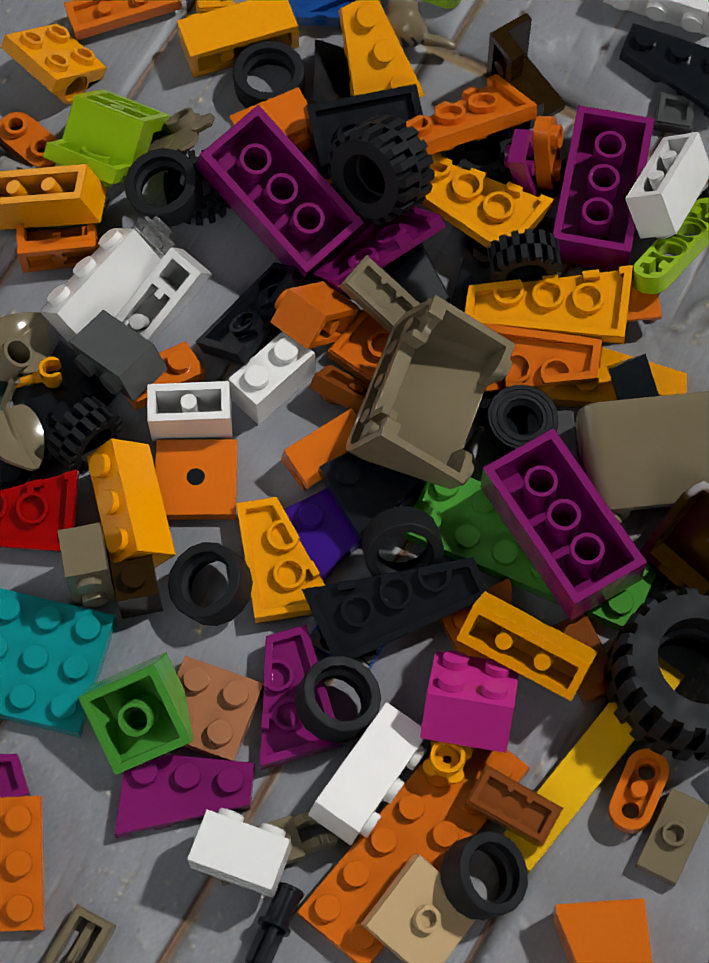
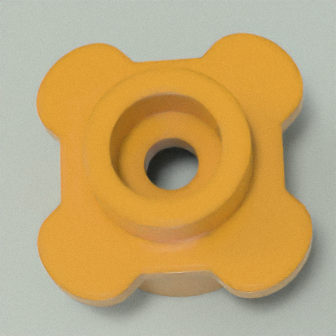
(452, 771)

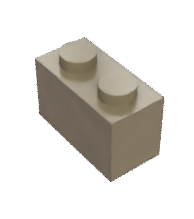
(87, 565)

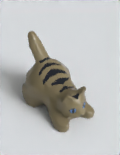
(411, 26)

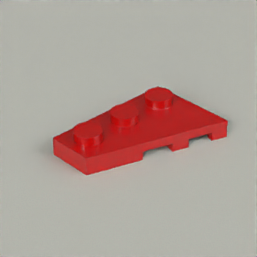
(36, 511)

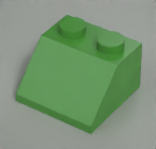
(139, 713)

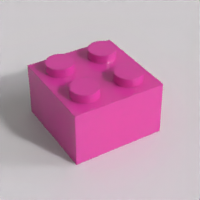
(469, 701)

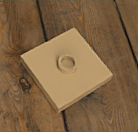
(416, 916)

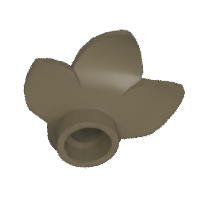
(183, 130)

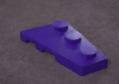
(323, 531)

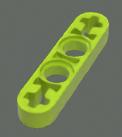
(685, 247)

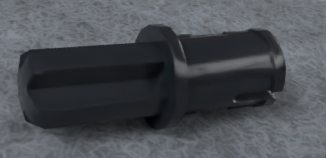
(274, 924)

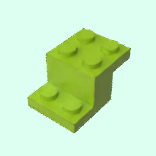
(106, 134)

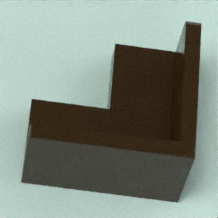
(509, 60)
(682, 541)

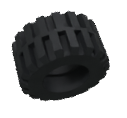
(381, 168)

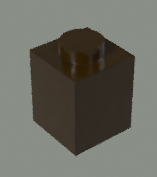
(136, 587)

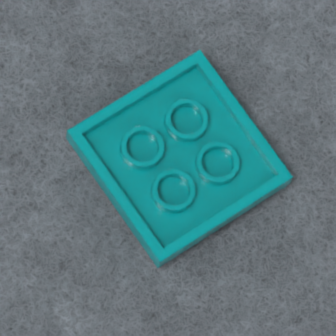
(49, 660)

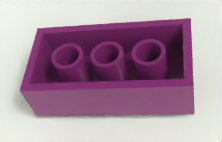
(601, 168)
(278, 192)
(562, 524)

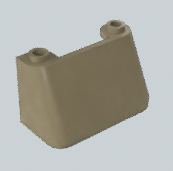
(429, 393)
(644, 449)

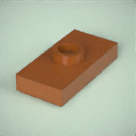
(513, 806)

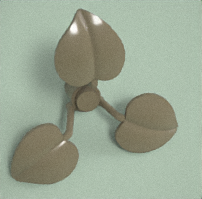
(22, 348)

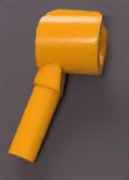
(50, 380)

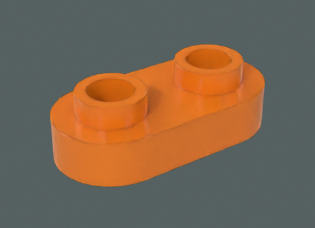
(27, 140)
(546, 145)
(637, 792)

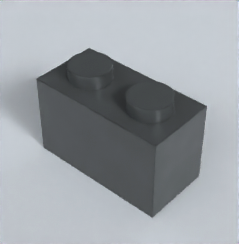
(117, 356)

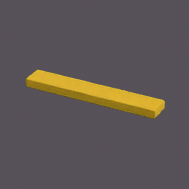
(586, 769)

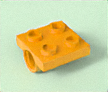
(55, 60)

